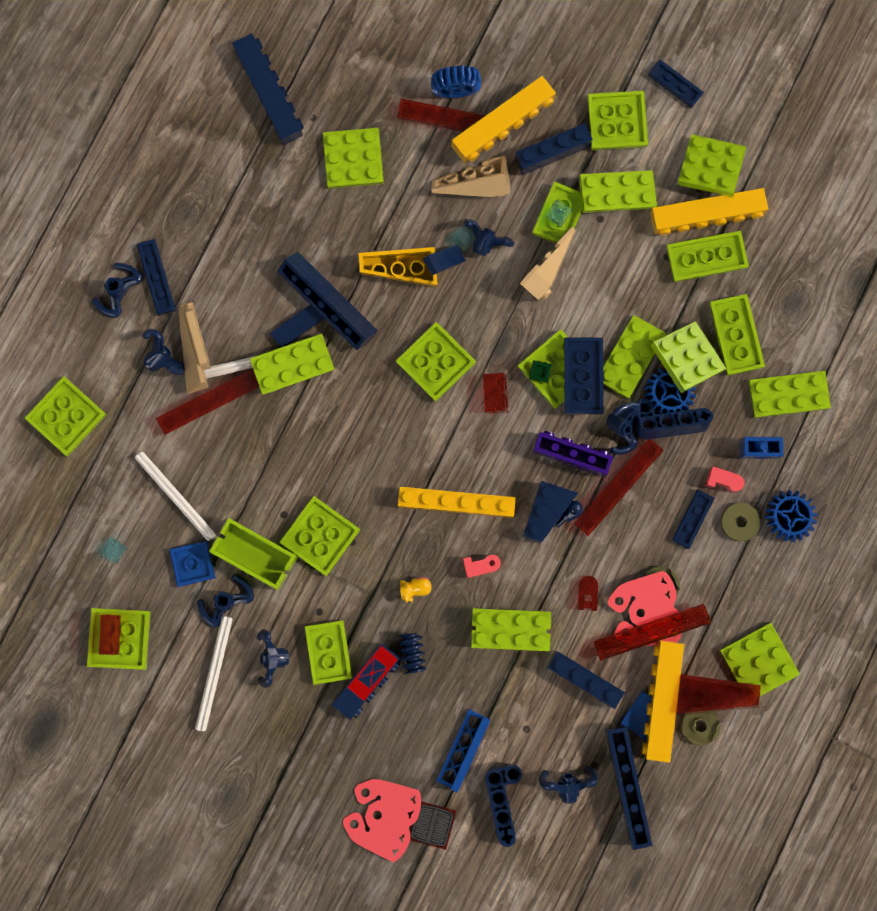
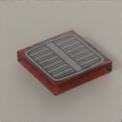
(433, 825)

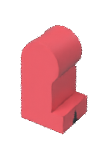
(732, 481)
(476, 568)

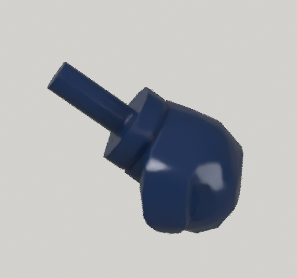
(573, 511)

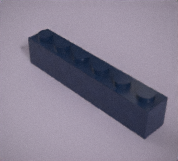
(266, 86)
(327, 301)
(628, 787)

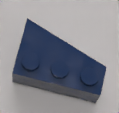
(546, 510)

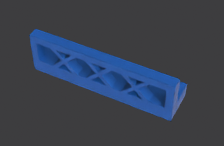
(468, 757)

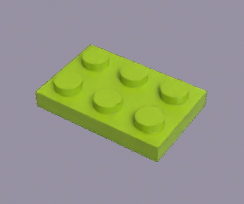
(571, 198)
(328, 652)

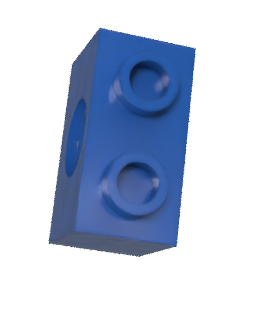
(761, 448)

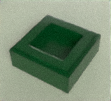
(540, 372)

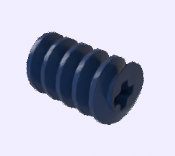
(412, 653)

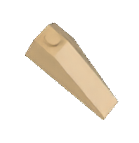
(486, 180)
(542, 277)

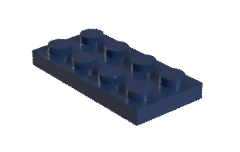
(583, 376)

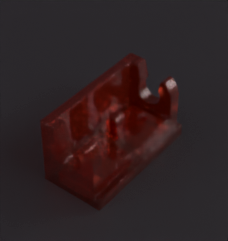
(495, 393)
(109, 634)

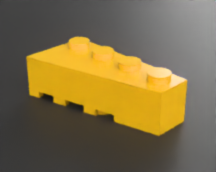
(399, 265)

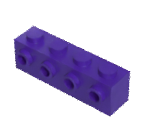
(573, 454)

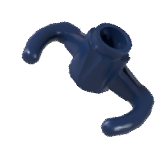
(485, 238)
(118, 294)
(161, 355)
(623, 424)
(216, 619)
(270, 658)
(568, 784)

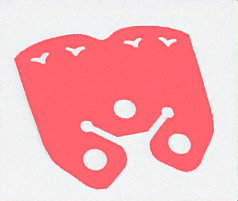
(650, 597)
(394, 822)

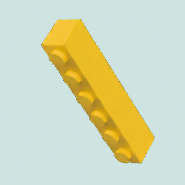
(503, 120)
(709, 211)
(456, 502)
(663, 702)

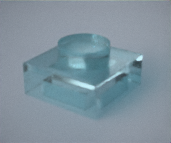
(558, 213)
(463, 238)
(113, 550)

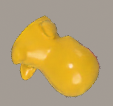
(416, 587)

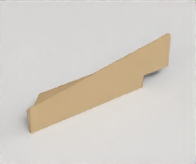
(193, 349)

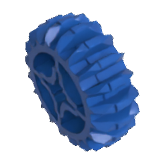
(456, 81)
(657, 403)
(788, 524)

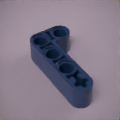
(697, 421)
(502, 806)

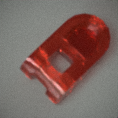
(587, 586)

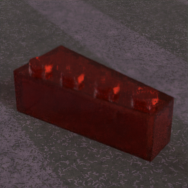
(714, 695)

